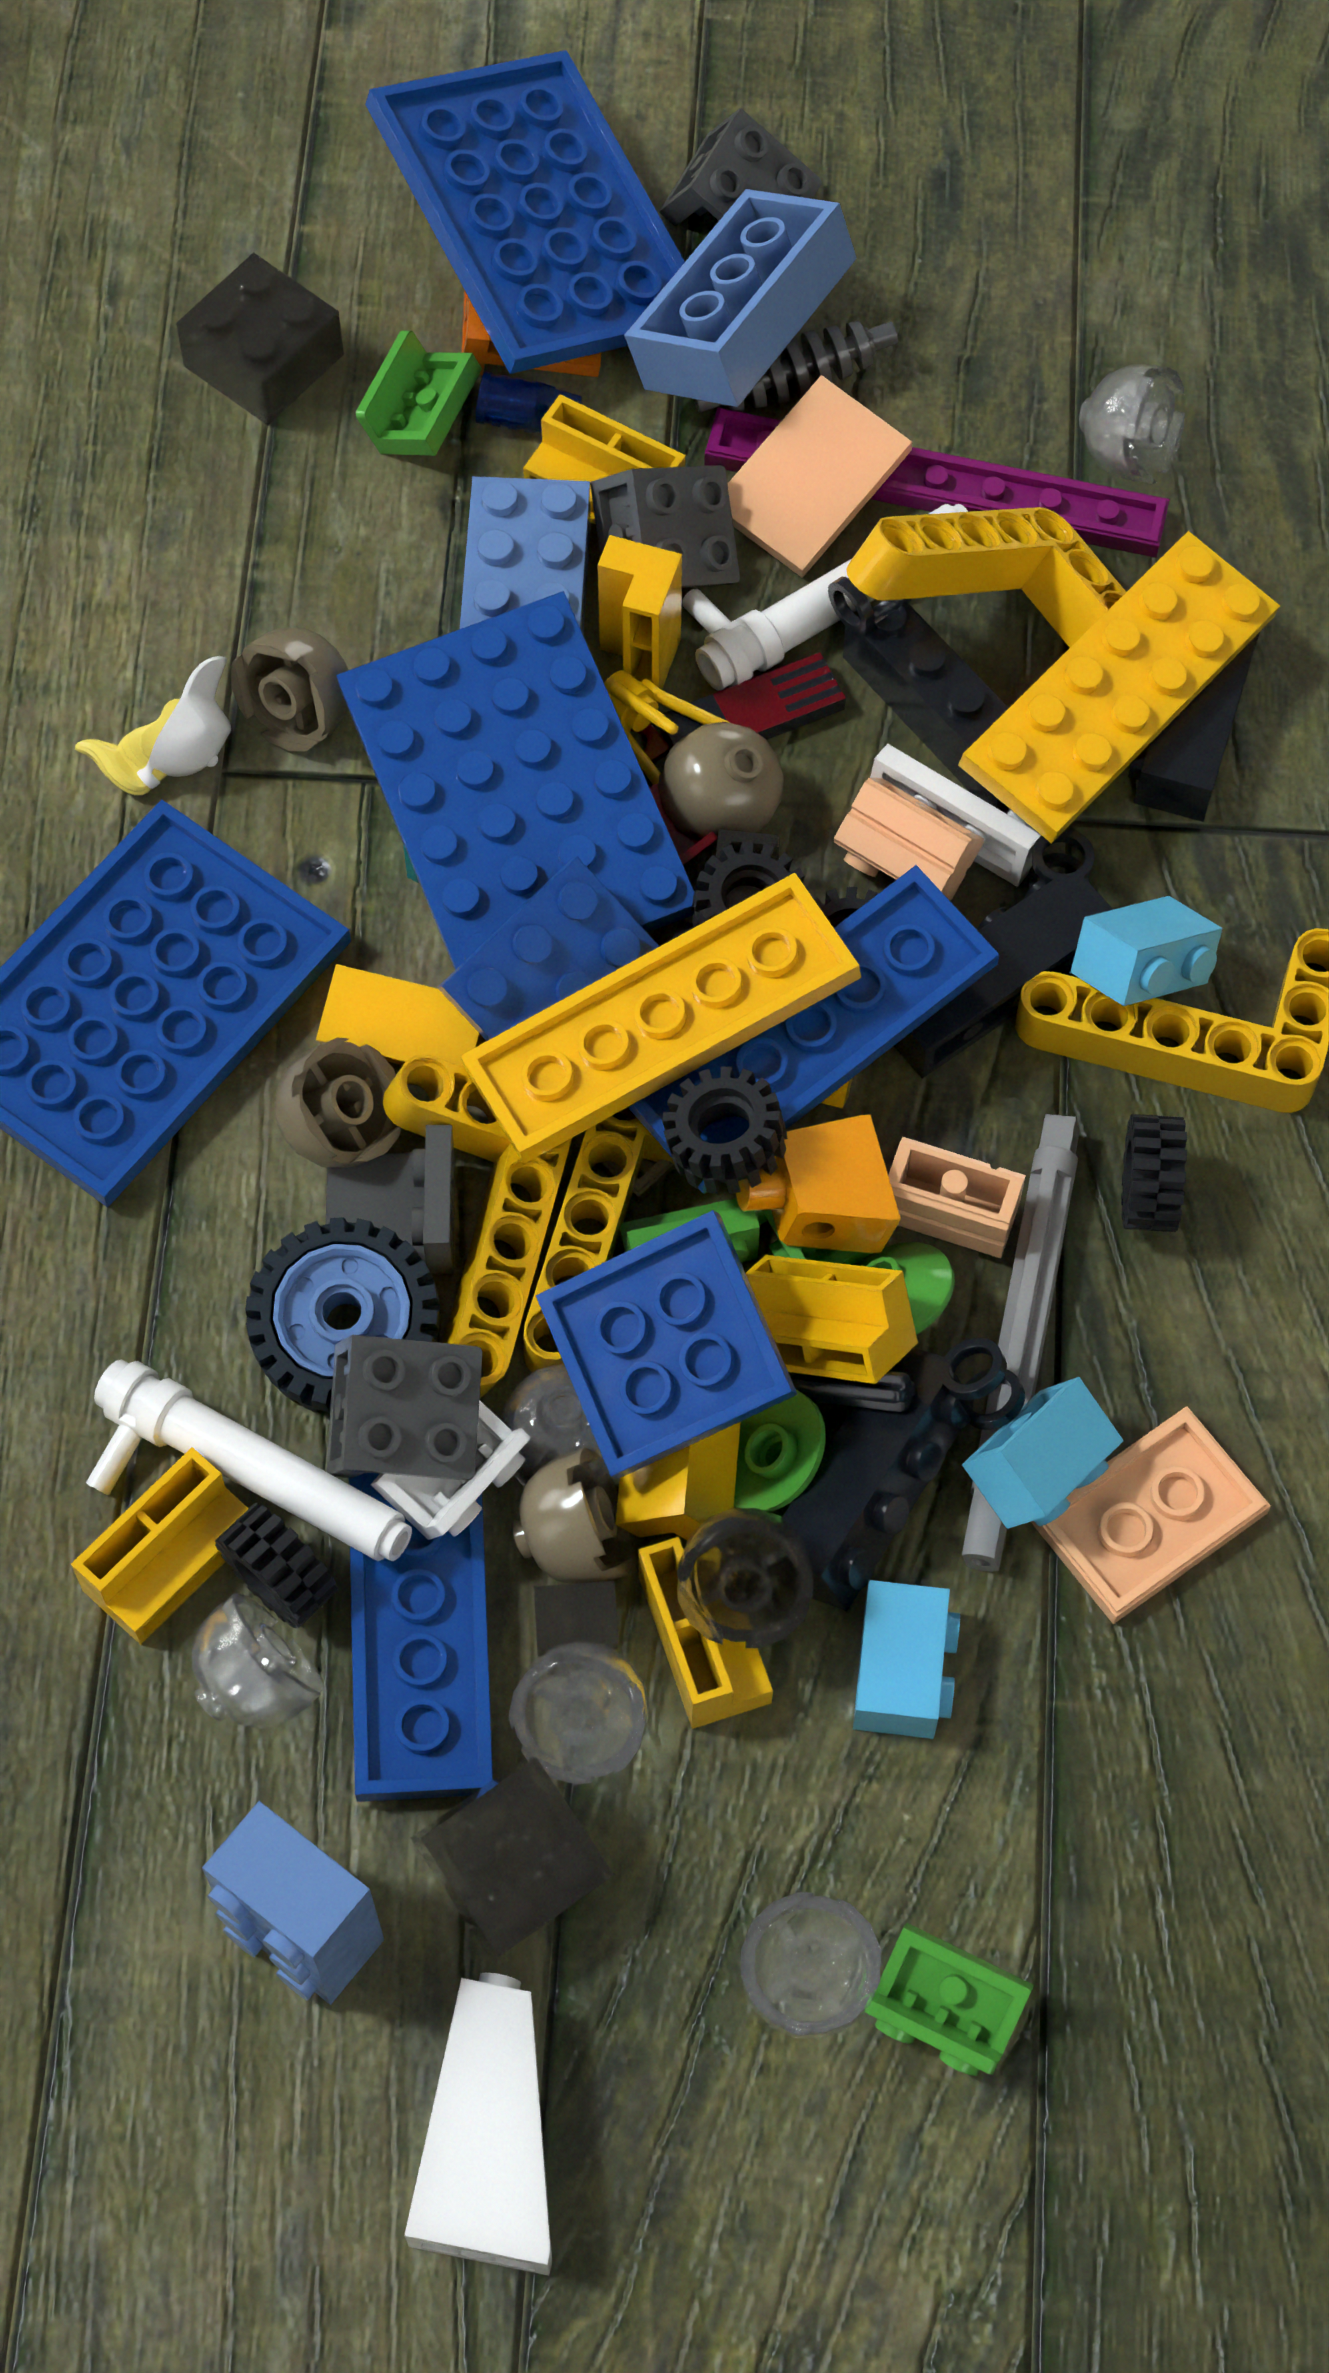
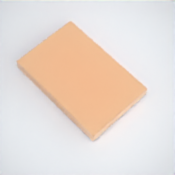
(813, 475)
(1153, 1515)

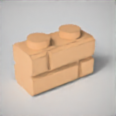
(897, 831)
(954, 1196)

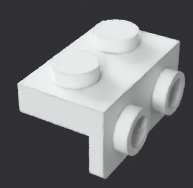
(450, 1504)

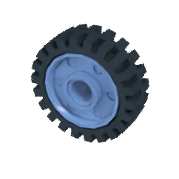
(315, 1275)

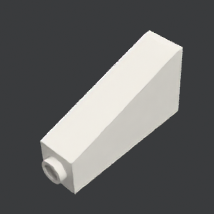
(484, 2150)

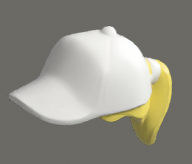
(175, 744)

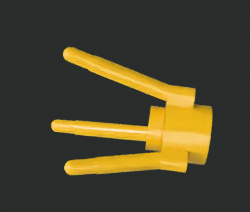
(638, 707)

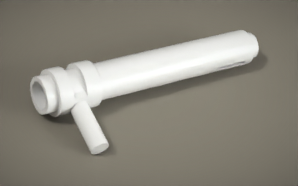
(763, 637)
(169, 1415)

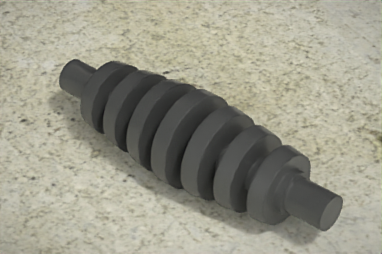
(816, 360)

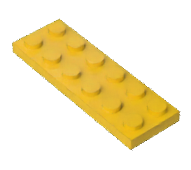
(1118, 686)
(660, 1017)

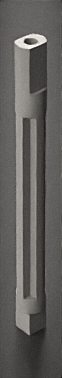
(1027, 1306)

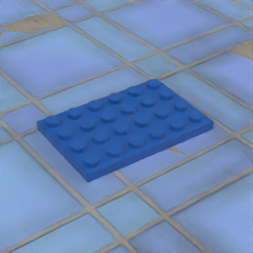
(530, 204)
(509, 768)
(148, 997)

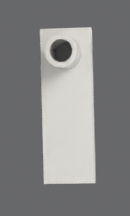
(1006, 837)

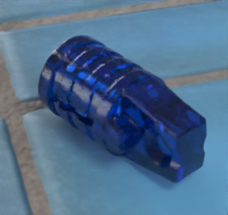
(516, 402)

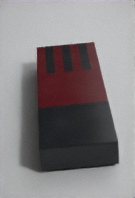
(771, 701)

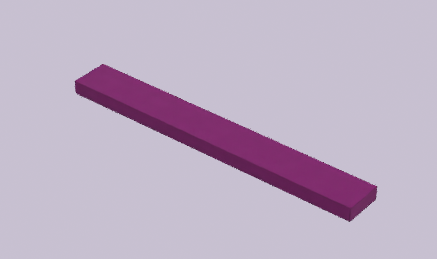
(931, 479)

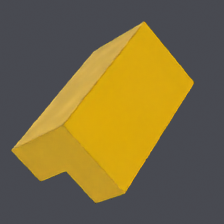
(590, 446)
(640, 606)
(394, 1017)
(834, 1316)
(681, 1488)
(160, 1547)
(710, 1676)

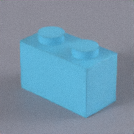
(1146, 950)
(1044, 1455)
(903, 1660)

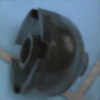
(745, 1578)

